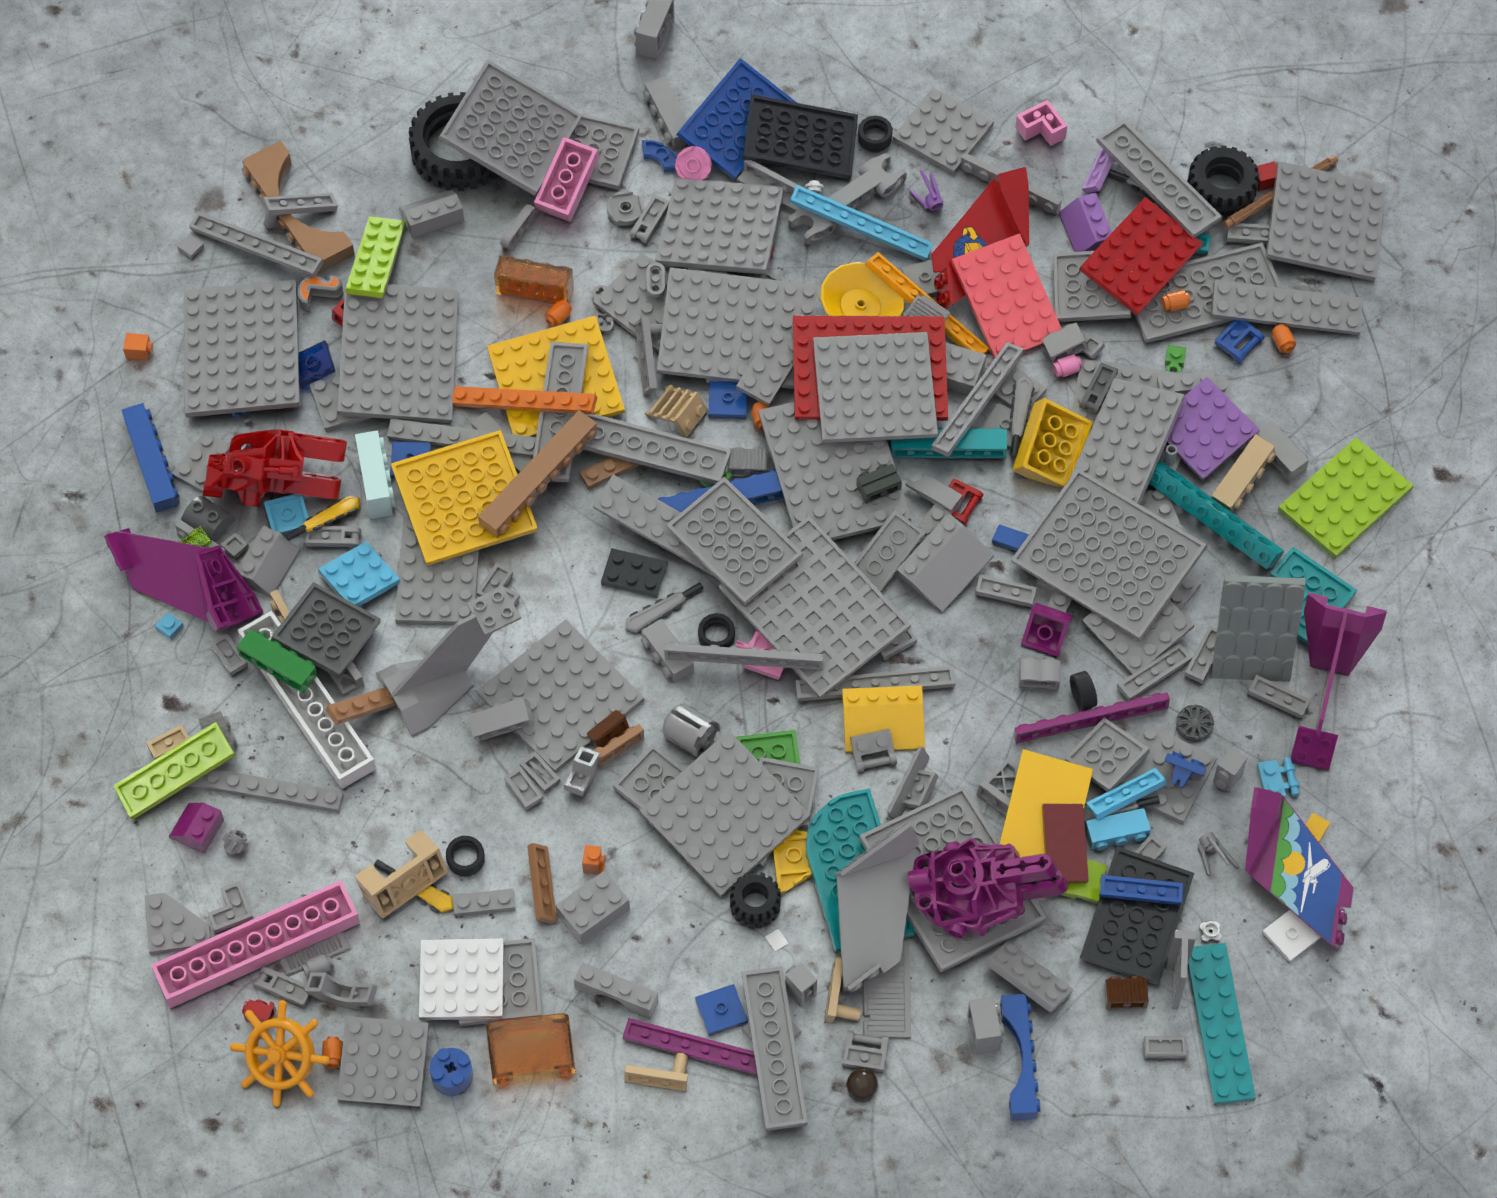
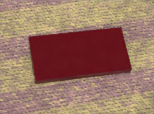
(1066, 840)

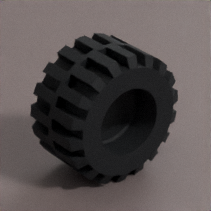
(755, 915)

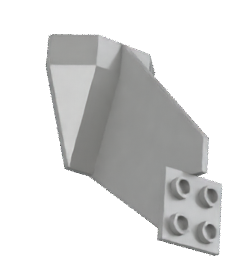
(439, 680)
(874, 906)

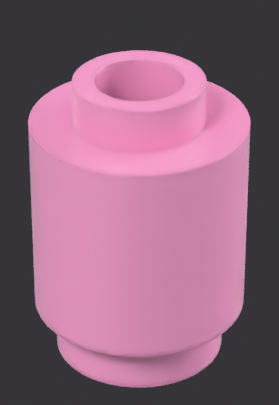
(1067, 366)

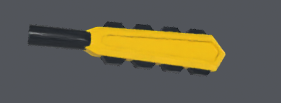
(336, 511)
(437, 899)

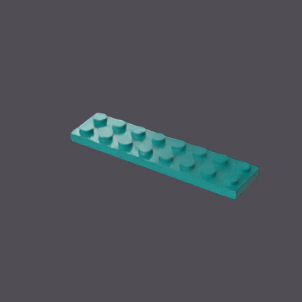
(1220, 1025)

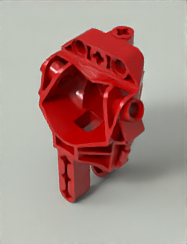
(273, 464)

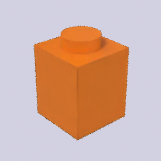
(137, 346)

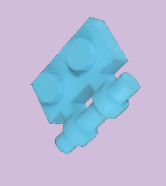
(1271, 778)

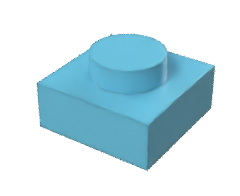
(169, 625)

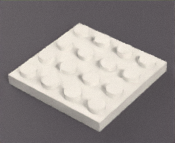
(461, 979)

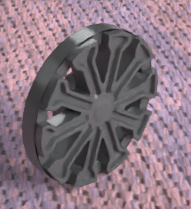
(1195, 722)

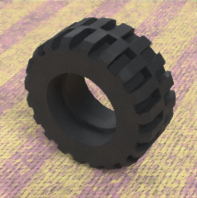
(1230, 163)

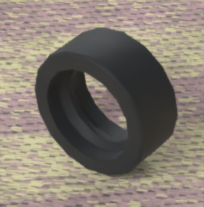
(878, 122)
(719, 619)
(1083, 690)
(469, 869)

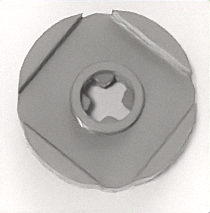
(622, 217)

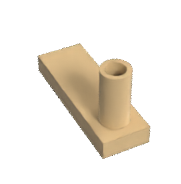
(833, 1009)
(659, 1078)

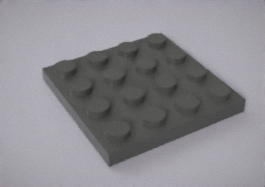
(326, 629)

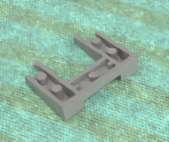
(944, 500)

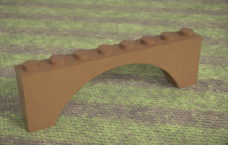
(266, 174)

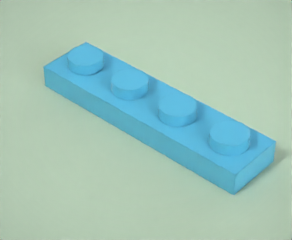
(1126, 793)

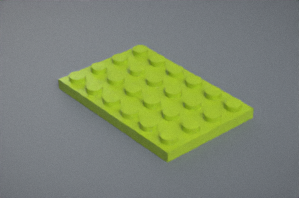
(1345, 497)

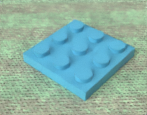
(359, 575)

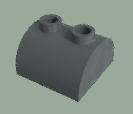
(209, 516)

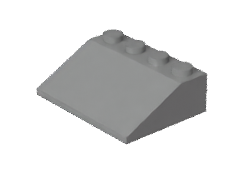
(945, 563)

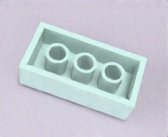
(375, 474)

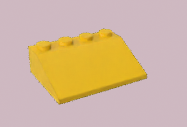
(1051, 443)
(885, 708)

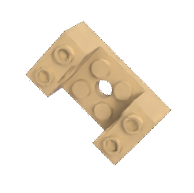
(394, 891)

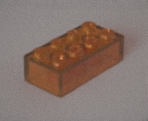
(533, 280)

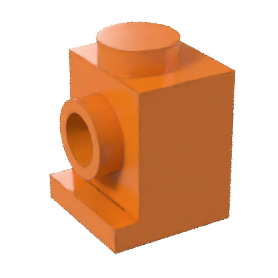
(593, 860)

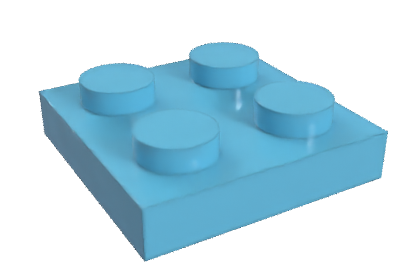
(286, 513)

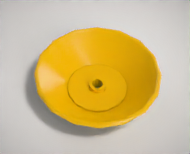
(855, 286)

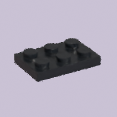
(634, 573)

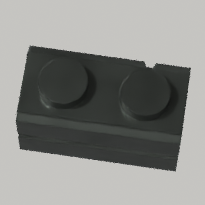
(878, 483)

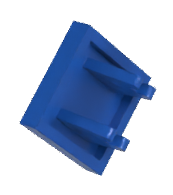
(1184, 769)

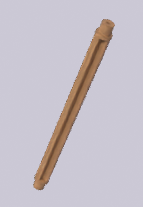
(1267, 199)

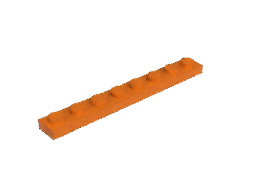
(524, 400)

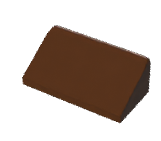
(608, 728)

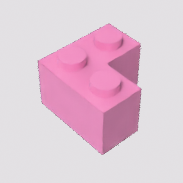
(1041, 120)

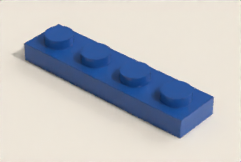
(1141, 889)

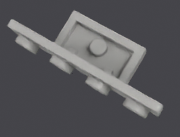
(914, 787)

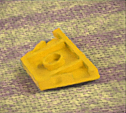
(791, 862)

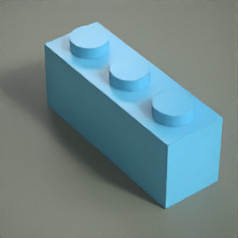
(1117, 829)

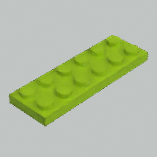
(375, 257)
(174, 770)

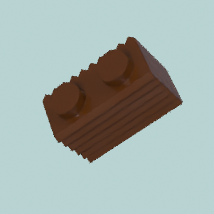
(1126, 992)

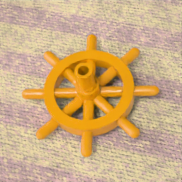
(279, 1053)

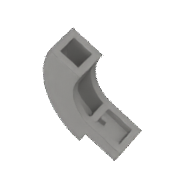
(340, 992)

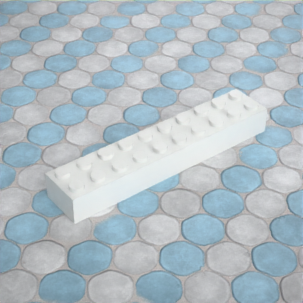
(335, 744)

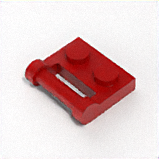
(964, 489)

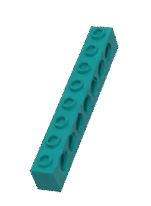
(1215, 516)

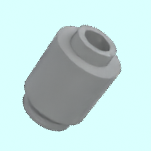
(318, 964)

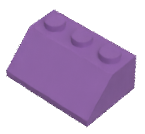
(1085, 223)

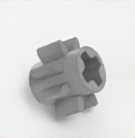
(235, 841)

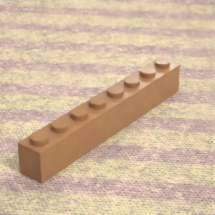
(537, 474)

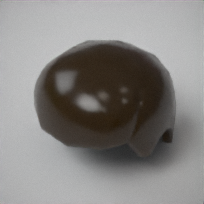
(862, 1084)

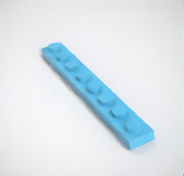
(861, 223)

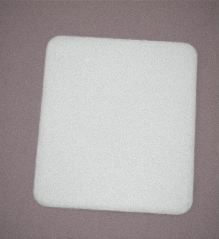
(776, 940)

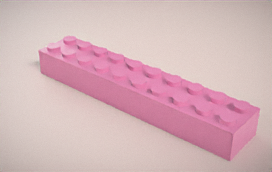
(255, 944)

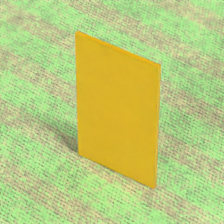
(1040, 782)

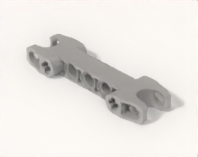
(872, 181)

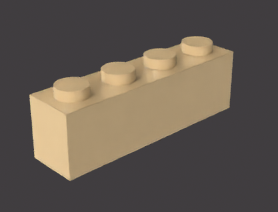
(1244, 472)

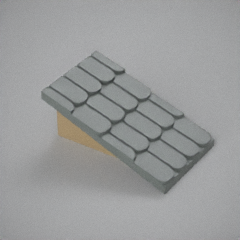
(1257, 627)

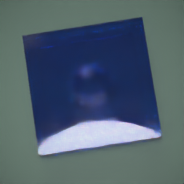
(315, 363)

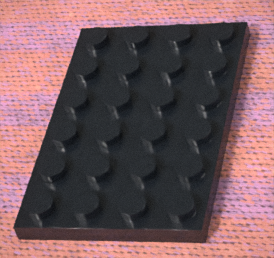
(800, 136)
(1132, 933)

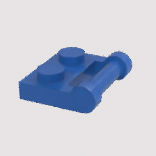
(1234, 335)

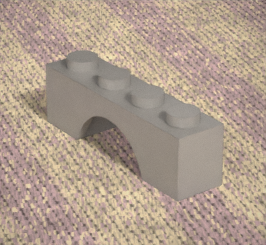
(633, 996)

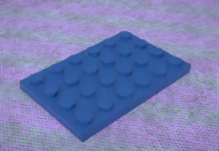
(722, 117)

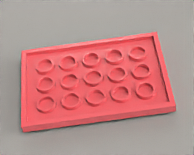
(1006, 295)

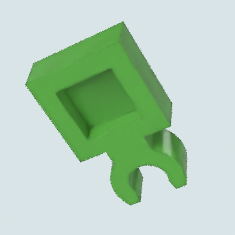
(1175, 358)

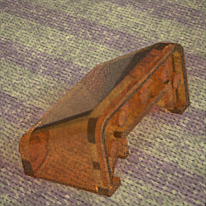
(530, 1047)

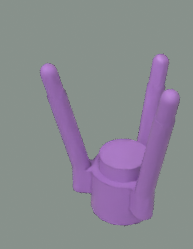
(933, 199)

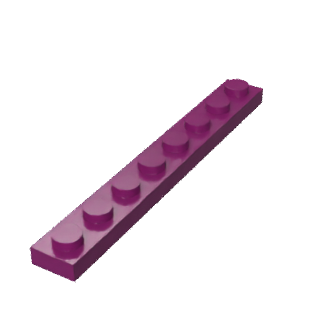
(1084, 719)
(691, 1045)

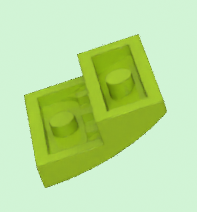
(1091, 890)

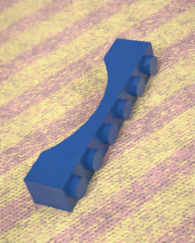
(1014, 1016)

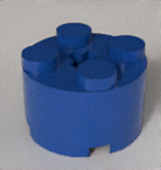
(456, 1081)

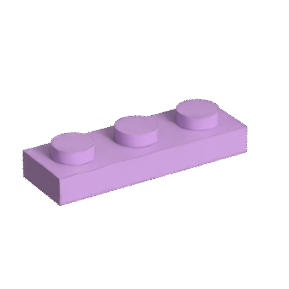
(1098, 172)

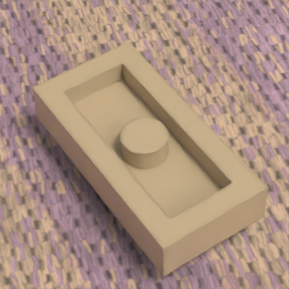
(167, 741)

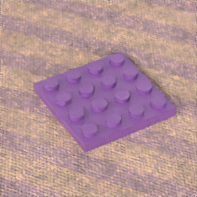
(1209, 429)

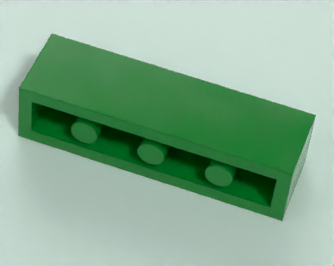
(277, 661)

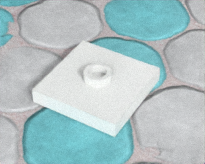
(1290, 935)

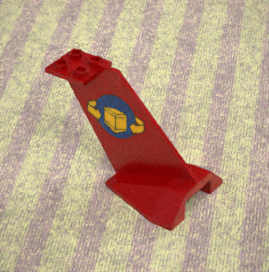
(994, 216)

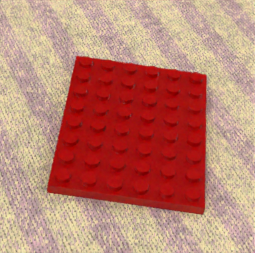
(808, 327)

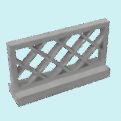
(998, 796)
(1178, 961)

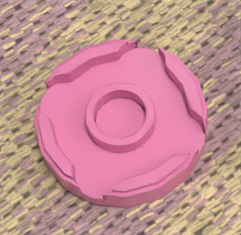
(693, 163)

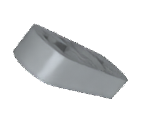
(518, 226)
(600, 316)

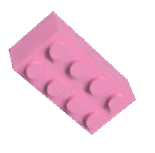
(566, 179)

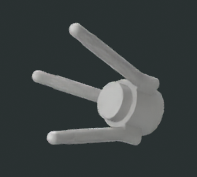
(1211, 844)

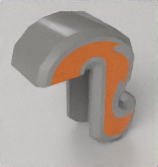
(319, 287)

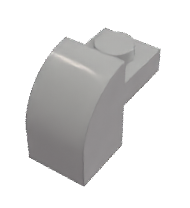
(582, 772)

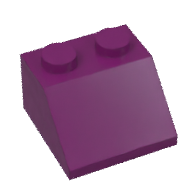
(1046, 629)
(197, 826)

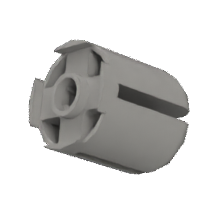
(690, 729)

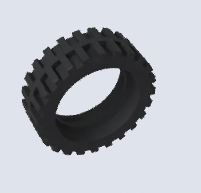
(439, 170)

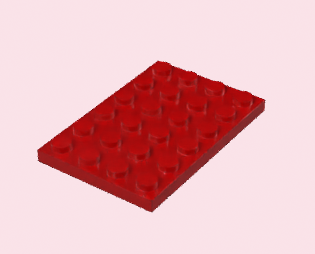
(1140, 256)

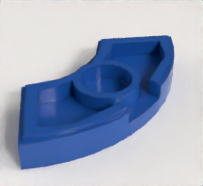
(659, 153)

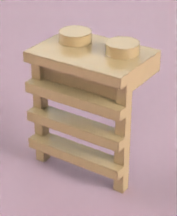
(680, 408)

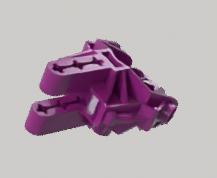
(992, 897)

